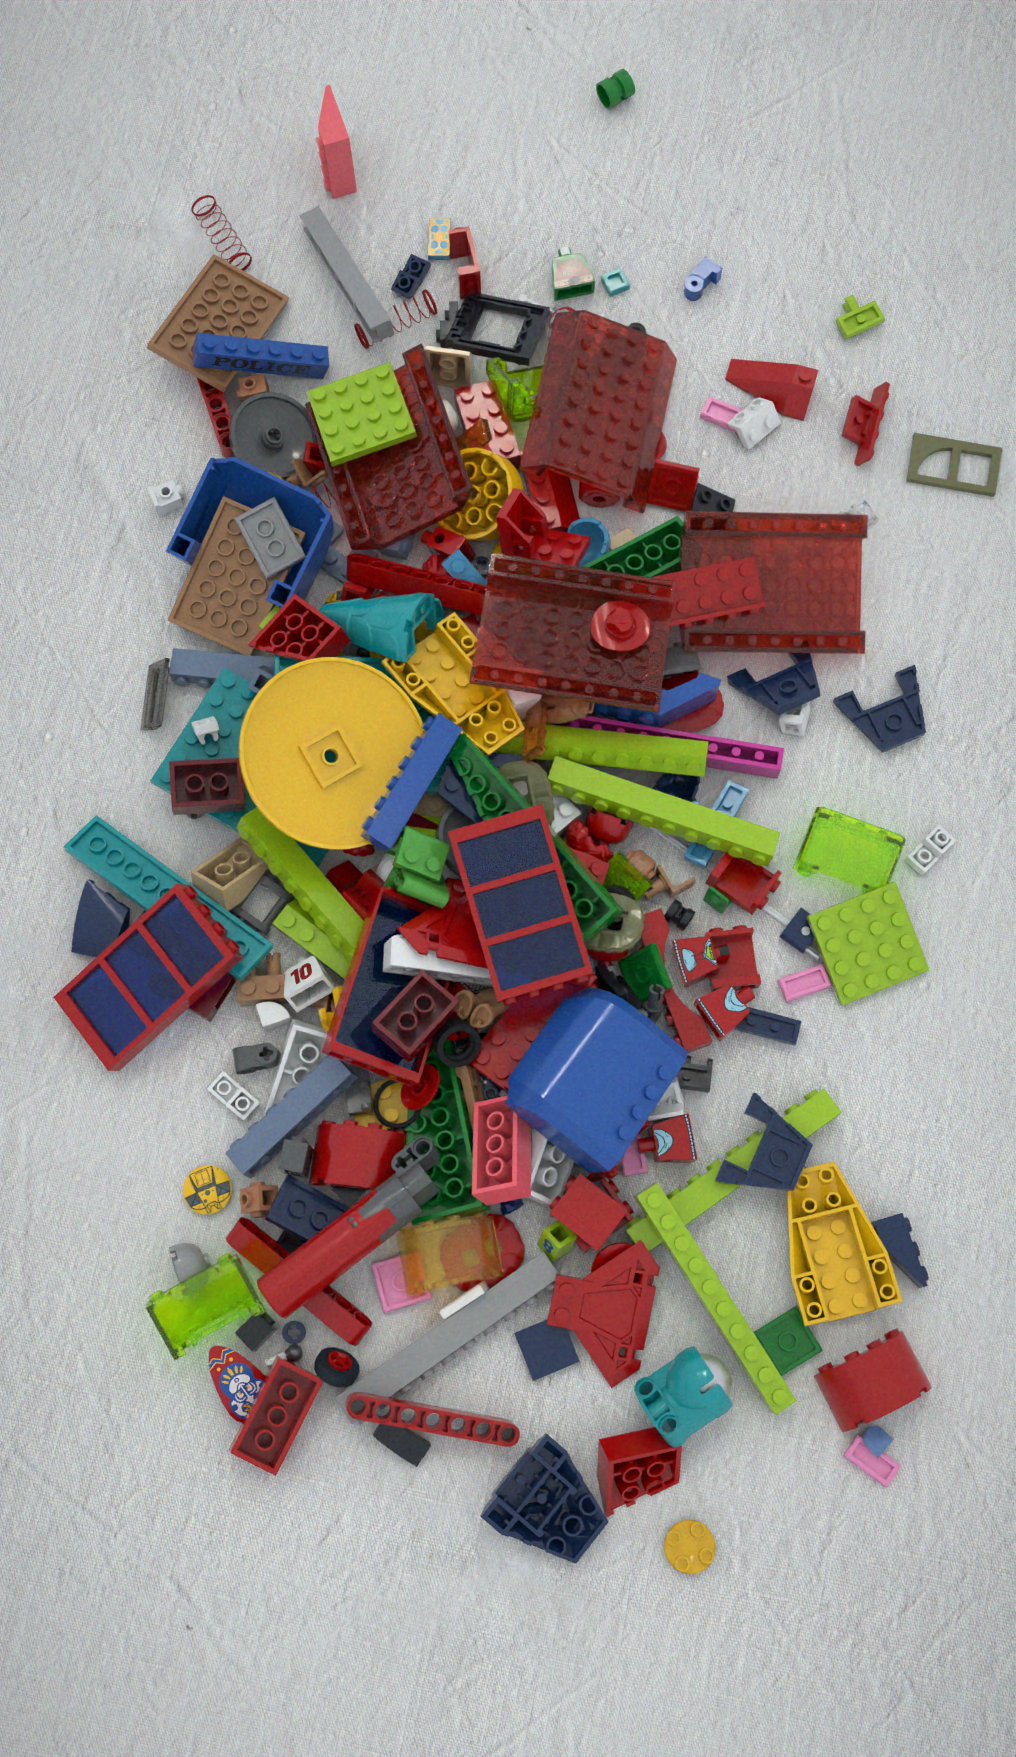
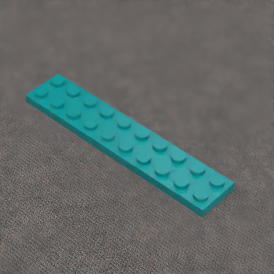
(147, 880)

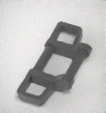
(264, 926)

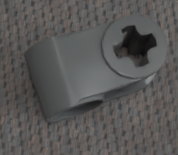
(251, 1058)

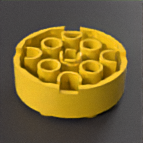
(494, 480)

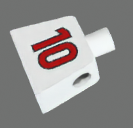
(306, 983)

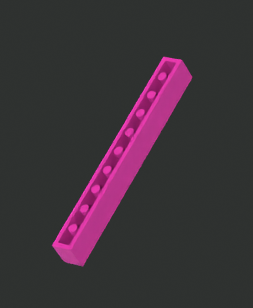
(721, 754)

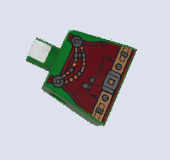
(571, 275)

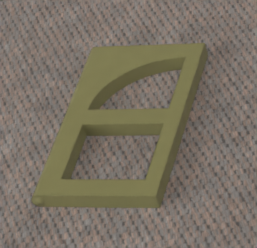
(925, 445)

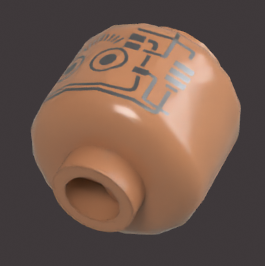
(643, 863)

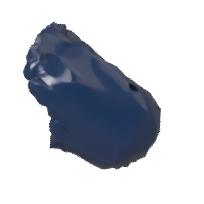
(679, 785)

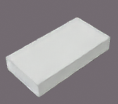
(464, 1299)

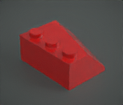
(301, 633)
(635, 1466)

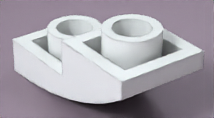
(930, 850)
(233, 1095)

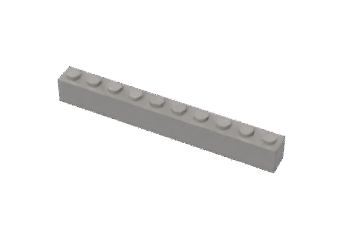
(455, 1332)

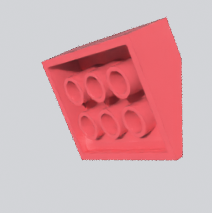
(335, 149)

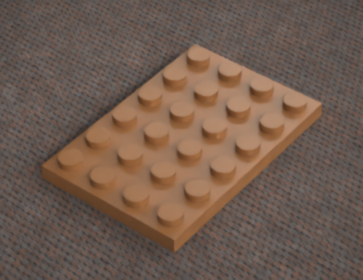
(217, 303)
(225, 585)

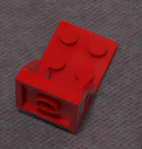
(536, 542)

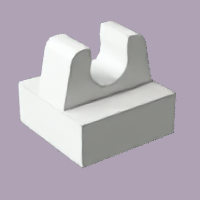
(205, 726)

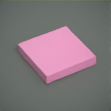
(391, 1285)

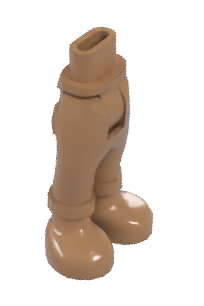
(565, 710)
(480, 1008)

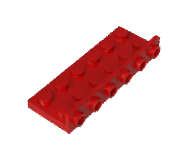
(715, 592)
(517, 1030)

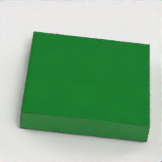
(645, 969)
(788, 1341)

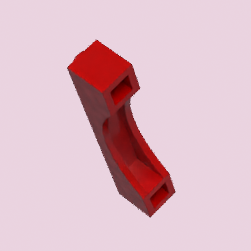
(689, 1027)

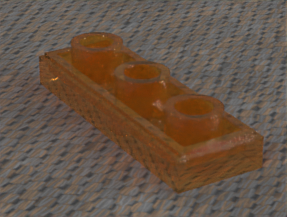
(475, 436)
(535, 731)

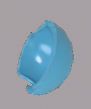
(598, 536)

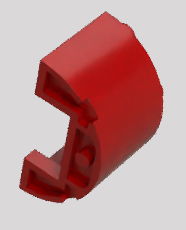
(354, 1154)
(872, 1381)

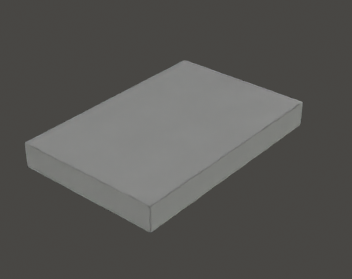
(270, 538)

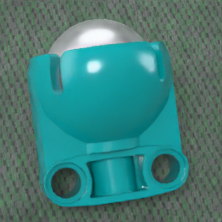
(685, 1394)

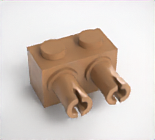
(265, 988)

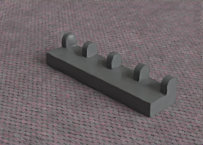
(359, 1093)

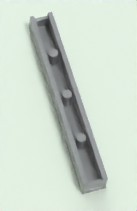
(347, 275)

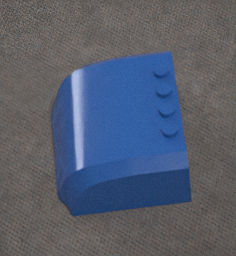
(252, 487)
(594, 1077)

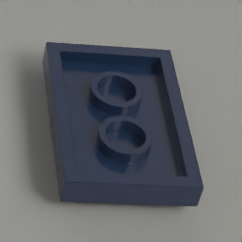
(302, 1209)

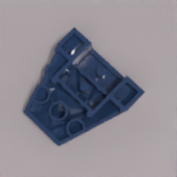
(546, 1503)

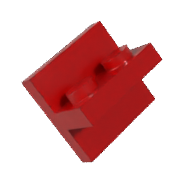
(673, 485)
(360, 895)

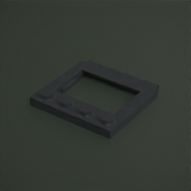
(468, 318)

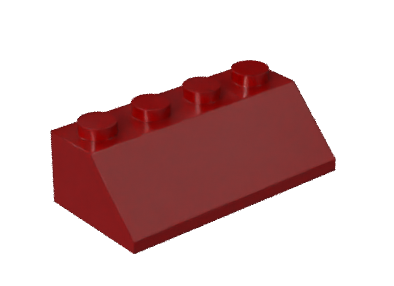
(554, 497)

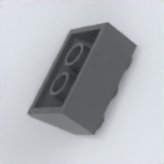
(680, 662)

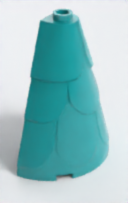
(386, 622)

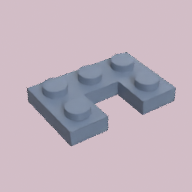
(336, 562)

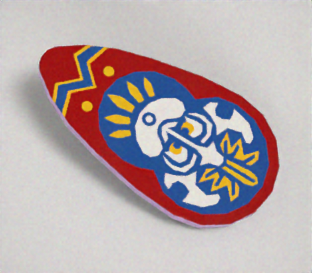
(234, 1380)

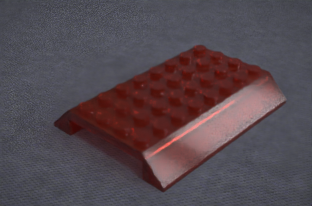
(600, 405)
(406, 484)
(805, 576)
(541, 638)

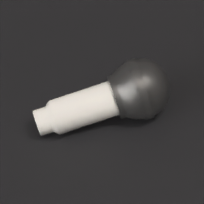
(292, 1353)

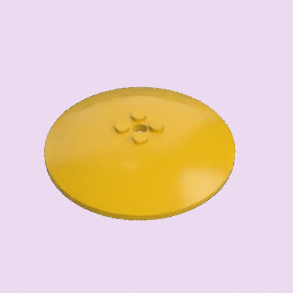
(319, 709)

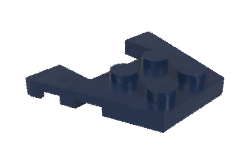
(781, 690)
(892, 721)
(453, 788)
(778, 1156)

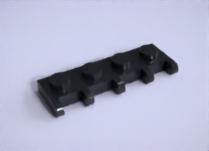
(695, 1076)

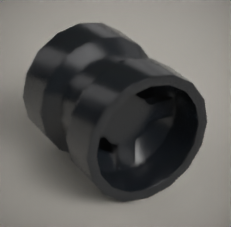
(675, 911)

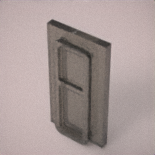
(155, 695)

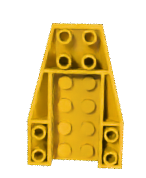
(439, 682)
(834, 1250)

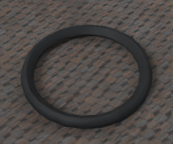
(381, 1119)

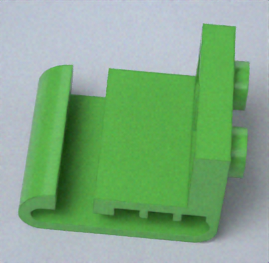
(419, 854)
(418, 887)

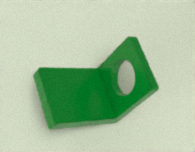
(716, 900)

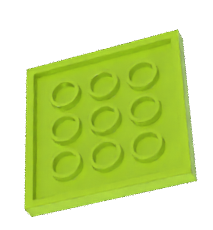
(361, 414)
(867, 943)

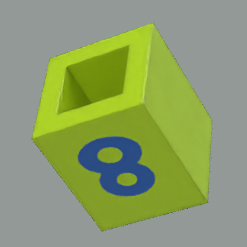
(556, 1241)

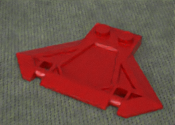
(450, 927)
(609, 1310)

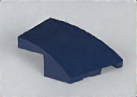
(98, 921)

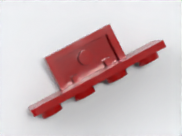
(864, 421)

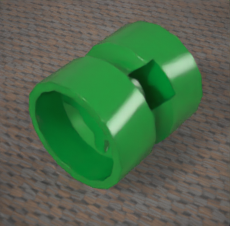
(615, 88)

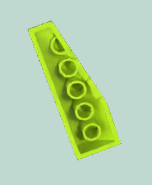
(302, 930)

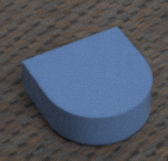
(876, 1440)

